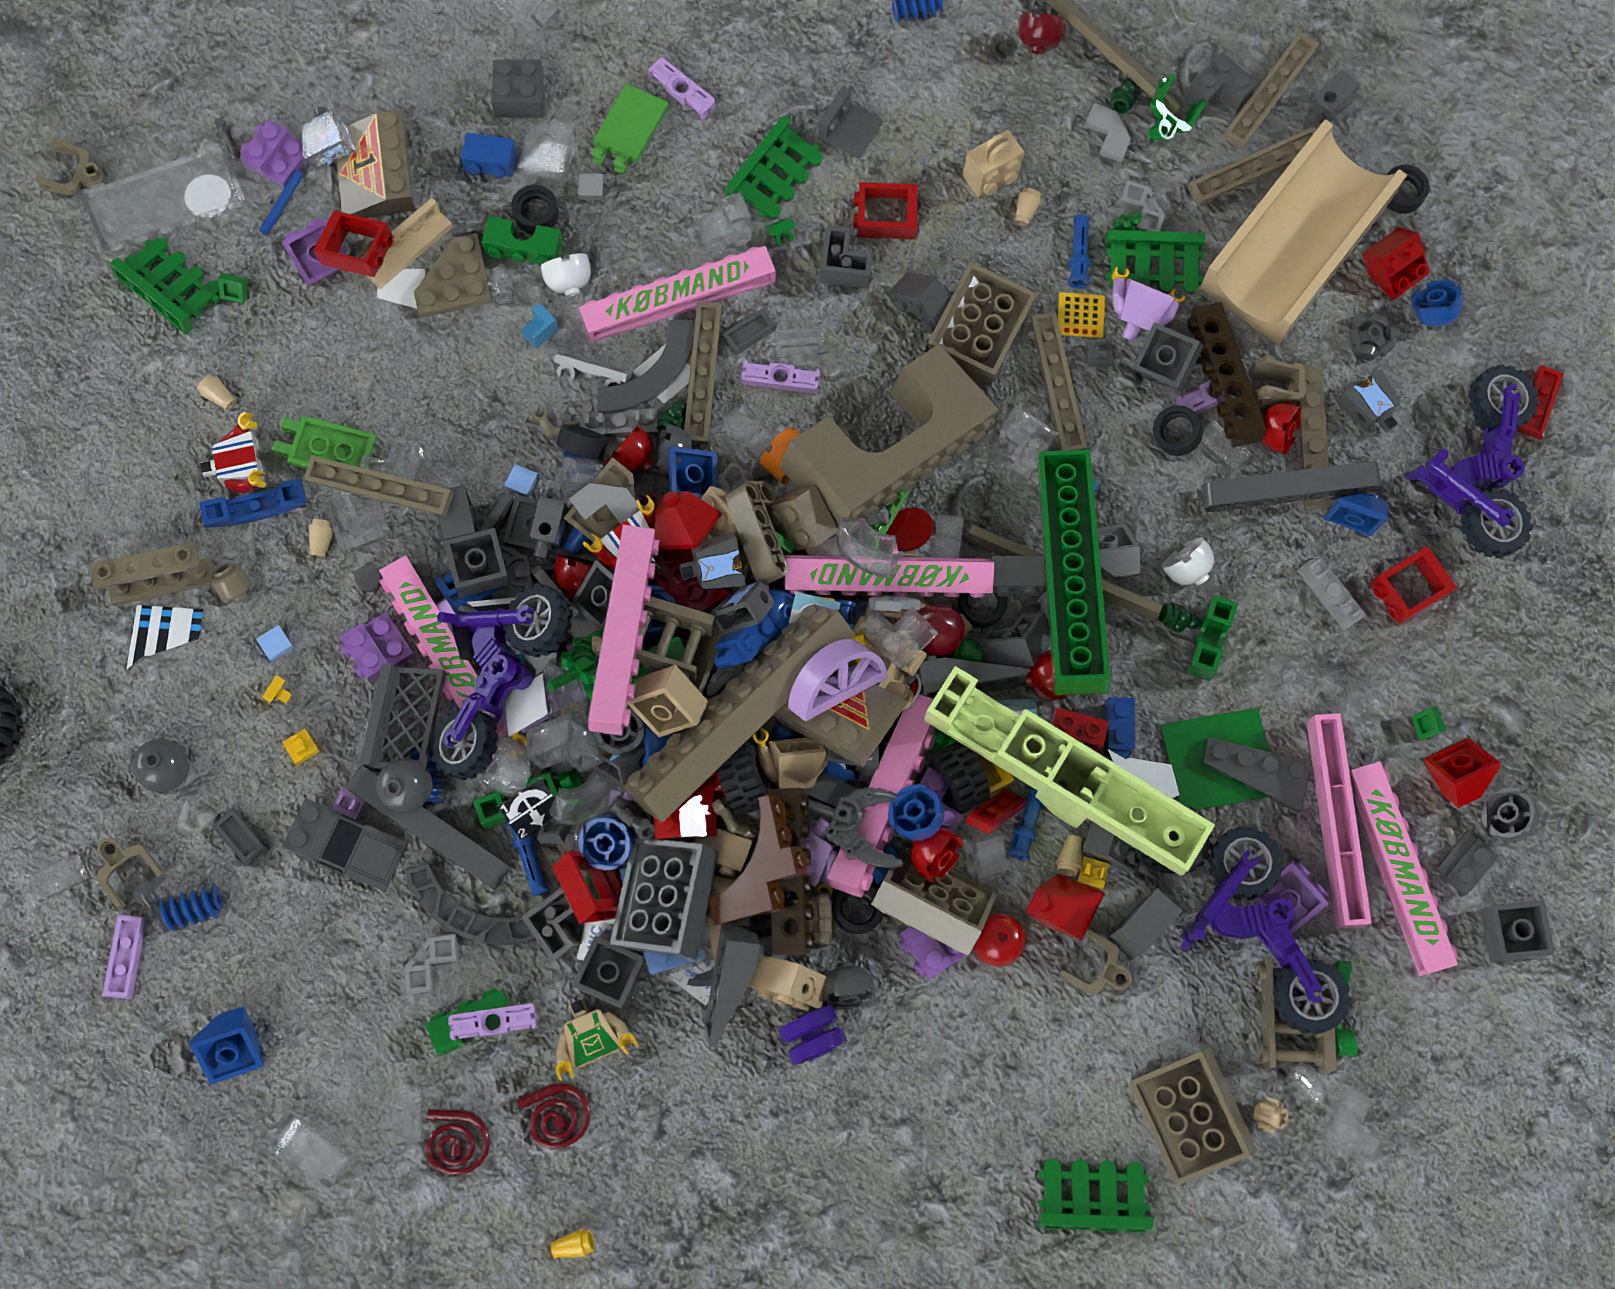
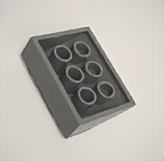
(664, 898)

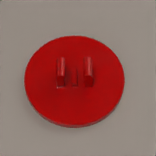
(911, 528)

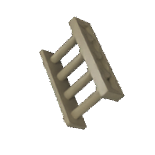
(152, 573)
(674, 617)
(1325, 1053)

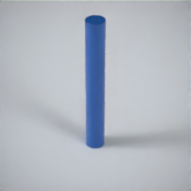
(281, 202)

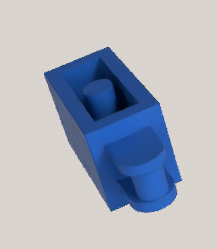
(743, 644)
(1121, 726)

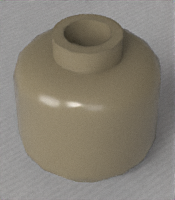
(230, 582)

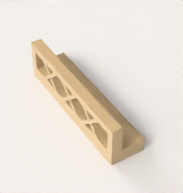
(411, 243)

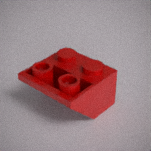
(1397, 262)

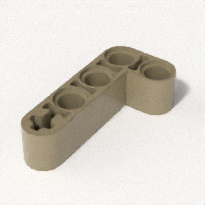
(756, 532)

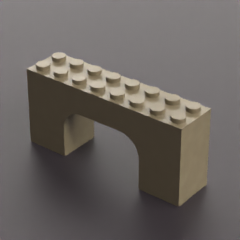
(855, 482)

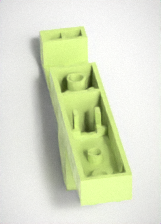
(1094, 784)

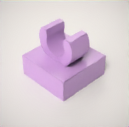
(349, 804)

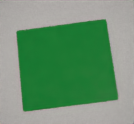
(1185, 745)

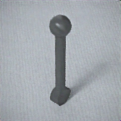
(220, 124)

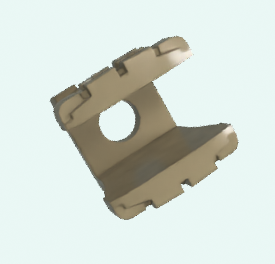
(1270, 369)
(822, 919)

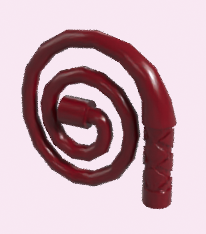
(559, 1121)
(456, 1147)

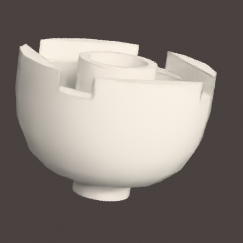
(567, 274)
(1191, 563)

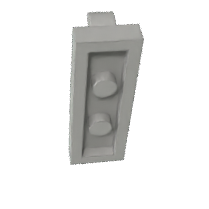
(592, 368)
(621, 423)
(1331, 592)

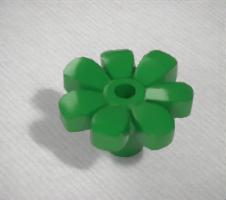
(1127, 222)

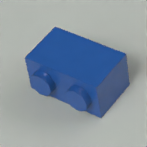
(488, 155)

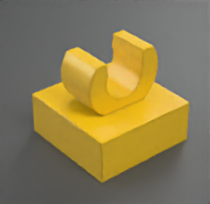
(276, 691)
(301, 746)
(1093, 873)

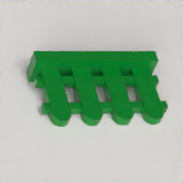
(775, 157)
(1167, 243)
(164, 301)
(1108, 1207)

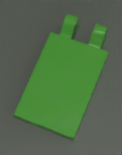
(629, 127)
(323, 441)

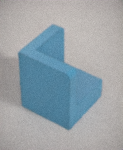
(540, 327)

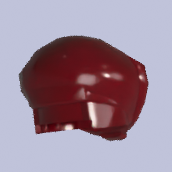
(949, 628)

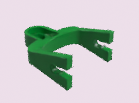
(1167, 123)

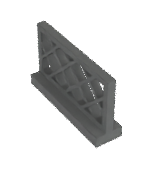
(383, 710)

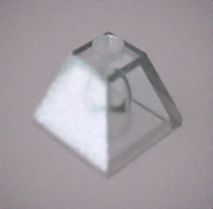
(549, 149)

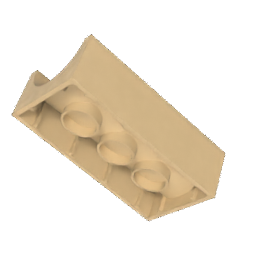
(1298, 236)

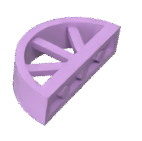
(816, 693)

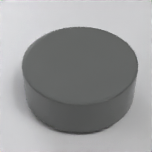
(368, 578)

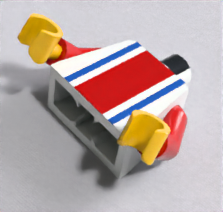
(237, 458)
(607, 547)

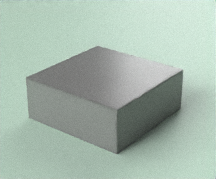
(591, 186)

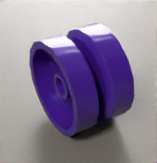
(813, 1037)

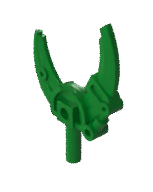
(580, 662)

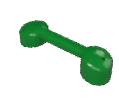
(1344, 1038)

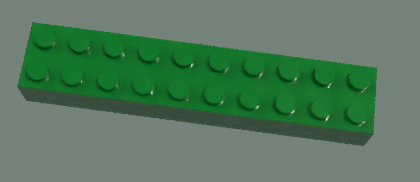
(1073, 573)

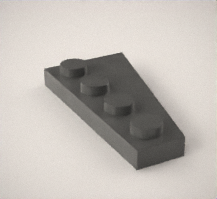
(1267, 772)

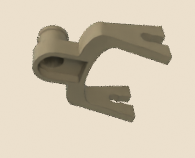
(83, 175)
(115, 860)
(1109, 972)

